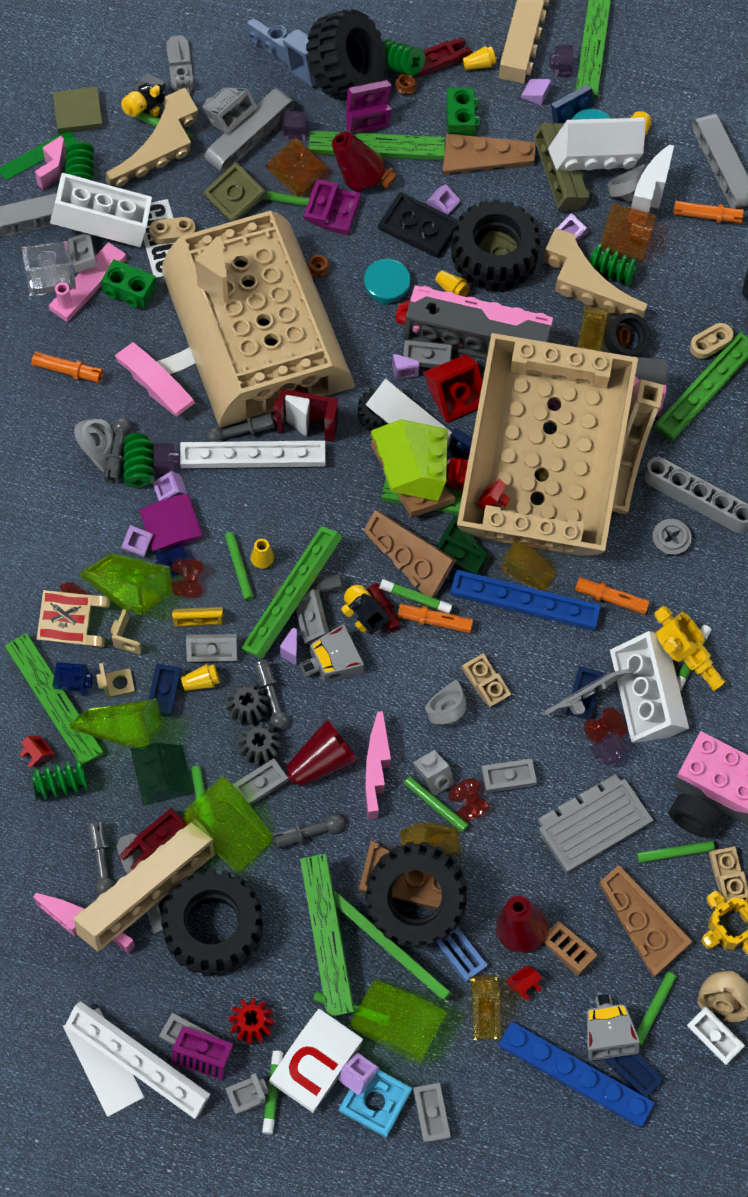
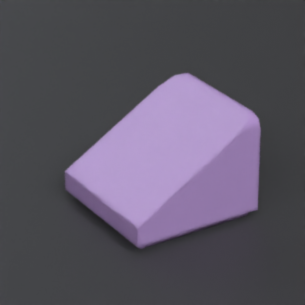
(536, 90)
(443, 200)
(574, 226)
(404, 367)
(169, 486)
(136, 541)
(288, 648)
(357, 1073)

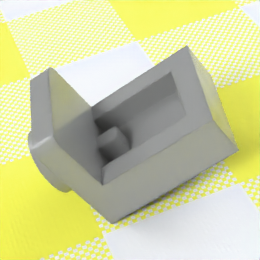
(434, 772)
(247, 1094)

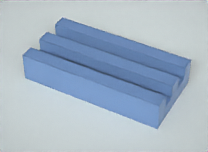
(454, 962)

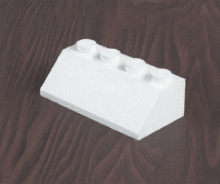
(598, 144)
(101, 210)
(651, 691)

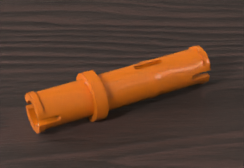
(716, 213)
(75, 369)
(612, 595)
(435, 618)

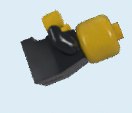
(144, 96)
(370, 613)

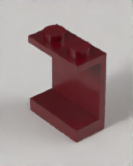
(322, 410)

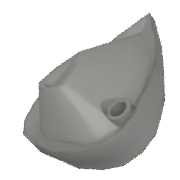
(626, 183)
(93, 441)
(447, 705)

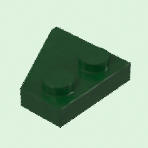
(462, 548)

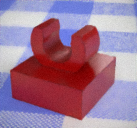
(493, 495)
(38, 749)
(523, 980)

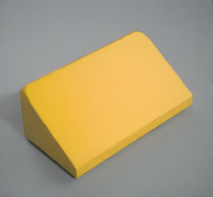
(197, 616)

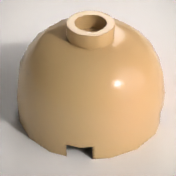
(726, 995)

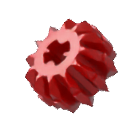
(456, 473)
(262, 1019)

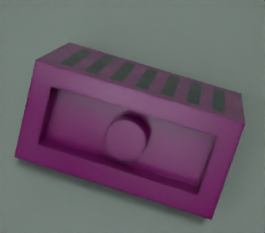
(201, 1052)

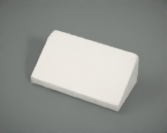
(298, 413)

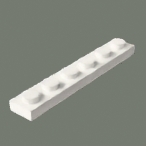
(252, 454)
(137, 1060)

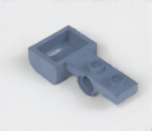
(287, 48)

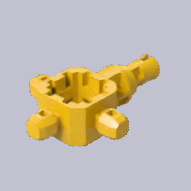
(684, 642)
(717, 933)

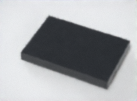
(418, 224)

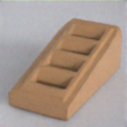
(576, 968)

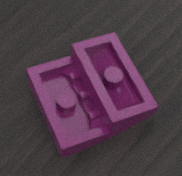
(368, 107)
(332, 207)
(171, 522)

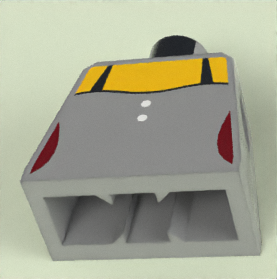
(334, 657)
(610, 1030)

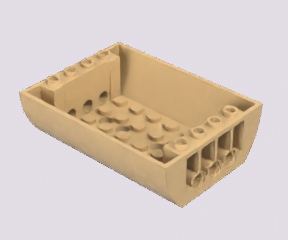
(226, 340)
(579, 456)

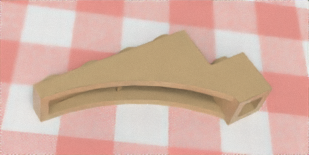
(164, 144)
(582, 281)
(642, 412)

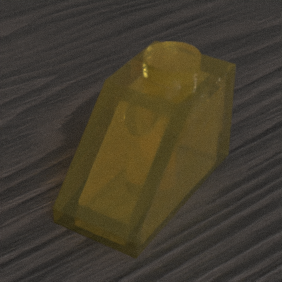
(592, 328)
(527, 567)
(434, 834)
(485, 1007)

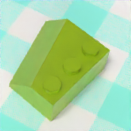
(413, 457)

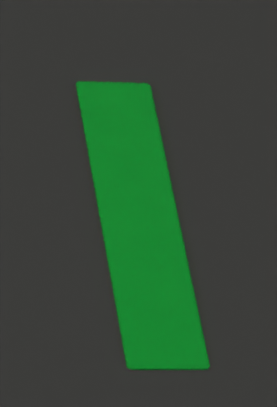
(31, 157)

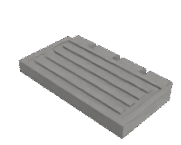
(595, 824)

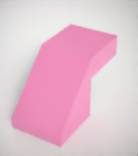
(55, 157)

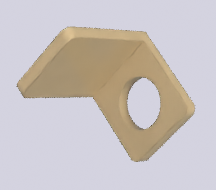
(118, 629)
(105, 682)

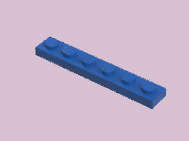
(525, 600)
(576, 1074)

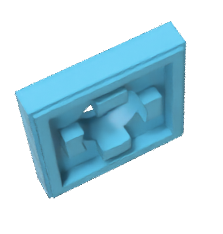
(383, 1120)

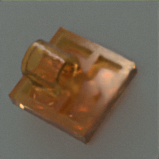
(296, 167)
(628, 231)

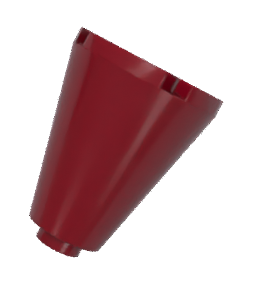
(357, 162)
(320, 756)
(521, 925)

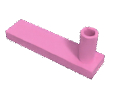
(87, 284)

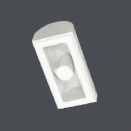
(716, 1035)

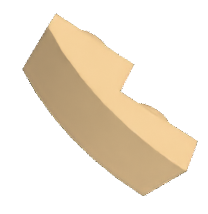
(485, 680)
(728, 873)

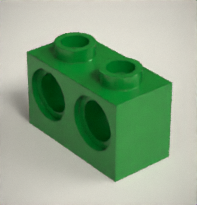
(461, 108)
(131, 280)

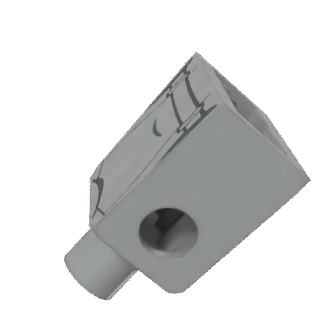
(229, 108)

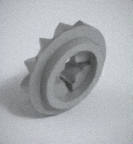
(672, 527)

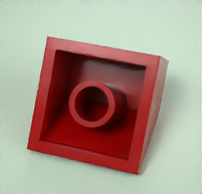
(455, 387)

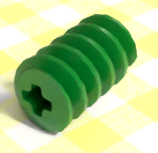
(403, 57)
(80, 160)
(613, 264)
(138, 460)
(59, 780)

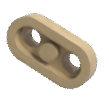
(172, 229)
(710, 342)

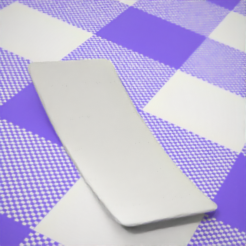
(178, 361)

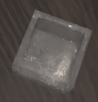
(48, 266)

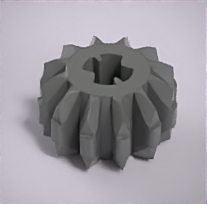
(240, 697)
(252, 751)

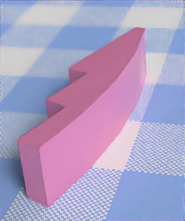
(155, 379)
(377, 759)
(65, 912)

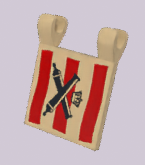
(67, 618)

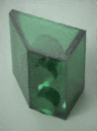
(161, 772)

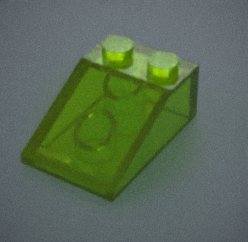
(129, 581)
(122, 723)
(230, 822)
(398, 1020)

